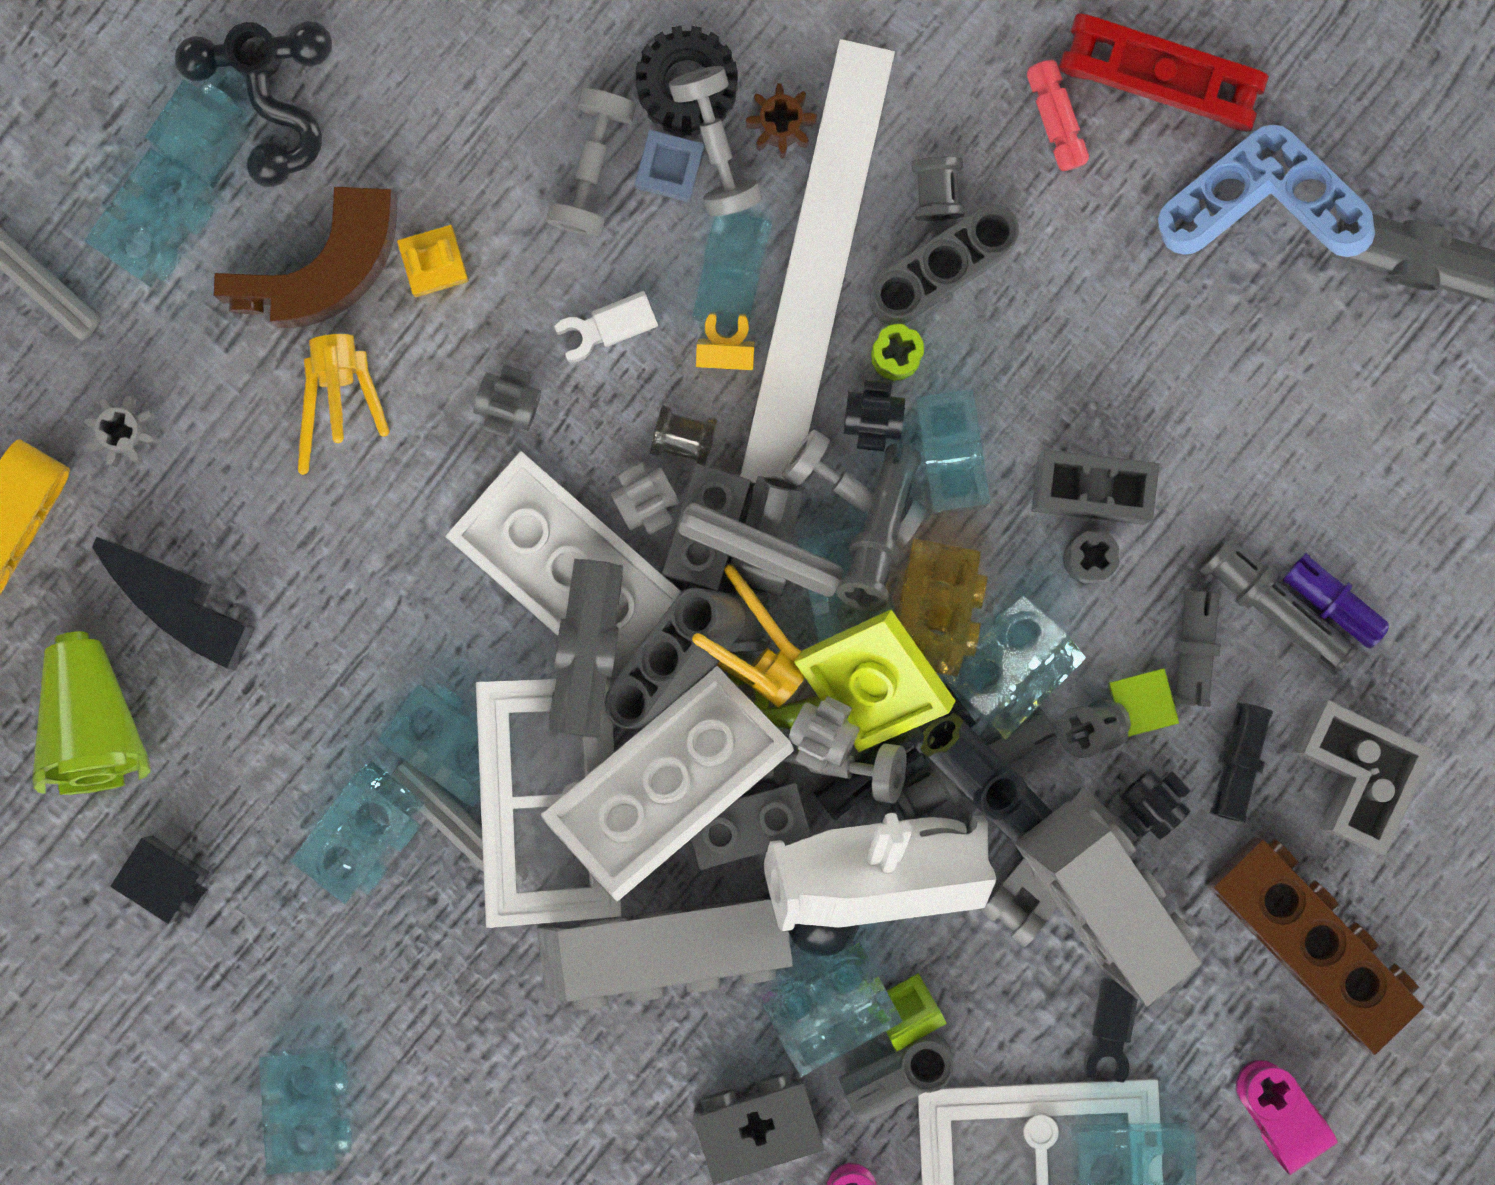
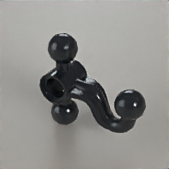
(308, 45)

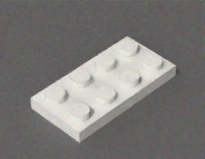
(527, 540)
(667, 783)

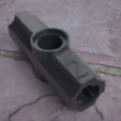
(983, 777)

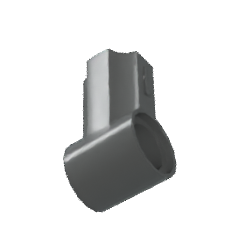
(774, 511)
(893, 1080)

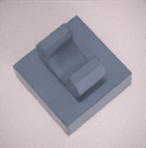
(669, 166)

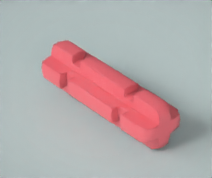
(1057, 115)

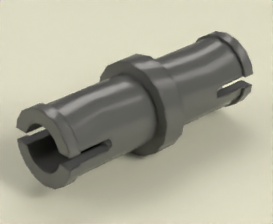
(1197, 648)

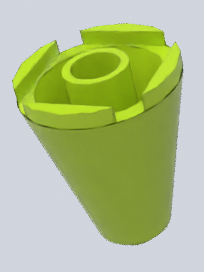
(83, 721)

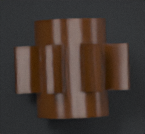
(793, 112)

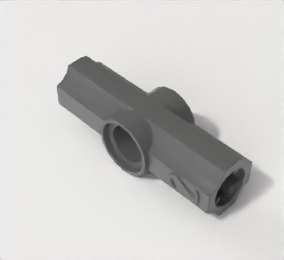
(1427, 258)
(586, 648)

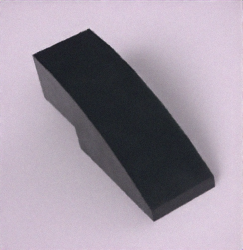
(175, 604)

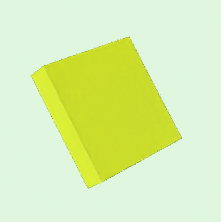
(878, 676)

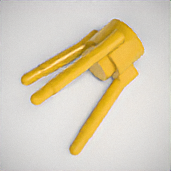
(334, 362)
(771, 673)

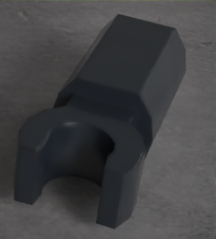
(1113, 1027)

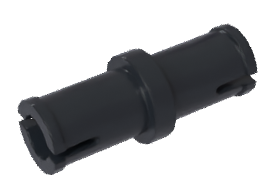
(1241, 762)

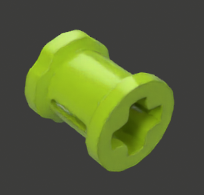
(905, 337)

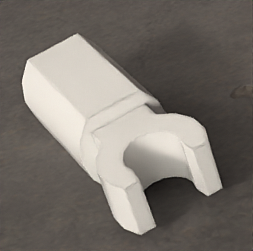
(609, 324)

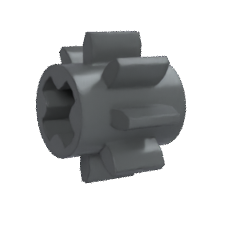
(507, 401)

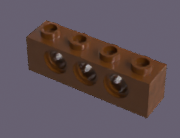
(1369, 1018)

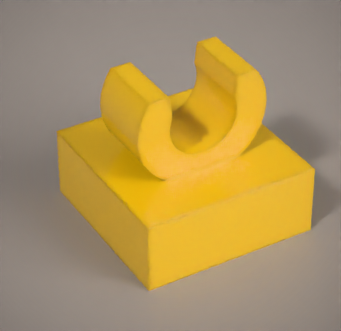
(432, 261)
(725, 351)

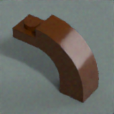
(336, 278)

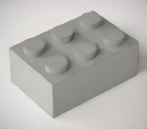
(1110, 901)

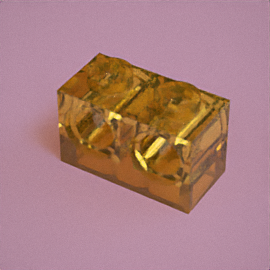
(932, 606)

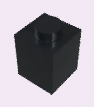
(162, 880)

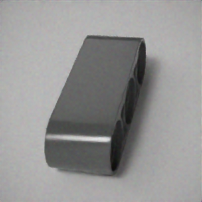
(963, 245)
(651, 667)

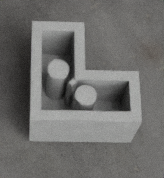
(1376, 768)

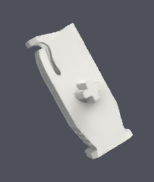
(880, 872)

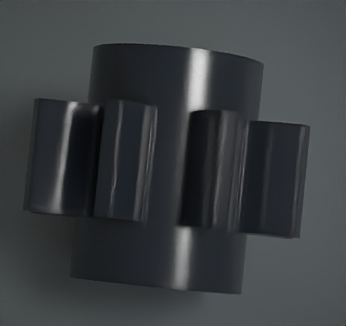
(874, 415)
(1155, 804)

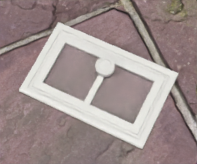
(522, 774)
(1025, 1130)

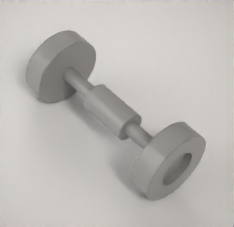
(605, 107)
(732, 195)
(807, 458)
(886, 773)

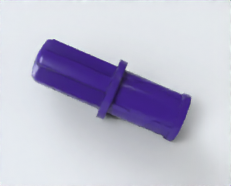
(1336, 601)

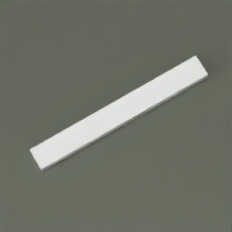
(818, 258)

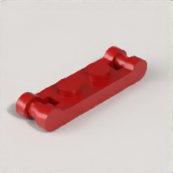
(1164, 71)

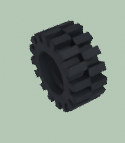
(666, 52)

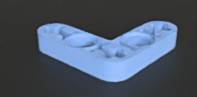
(1260, 179)

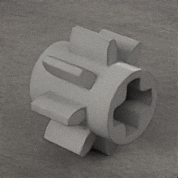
(118, 416)
(645, 498)
(823, 734)

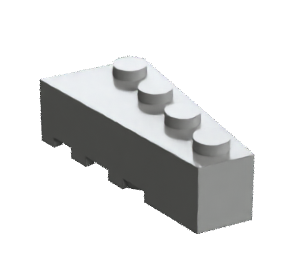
(663, 951)

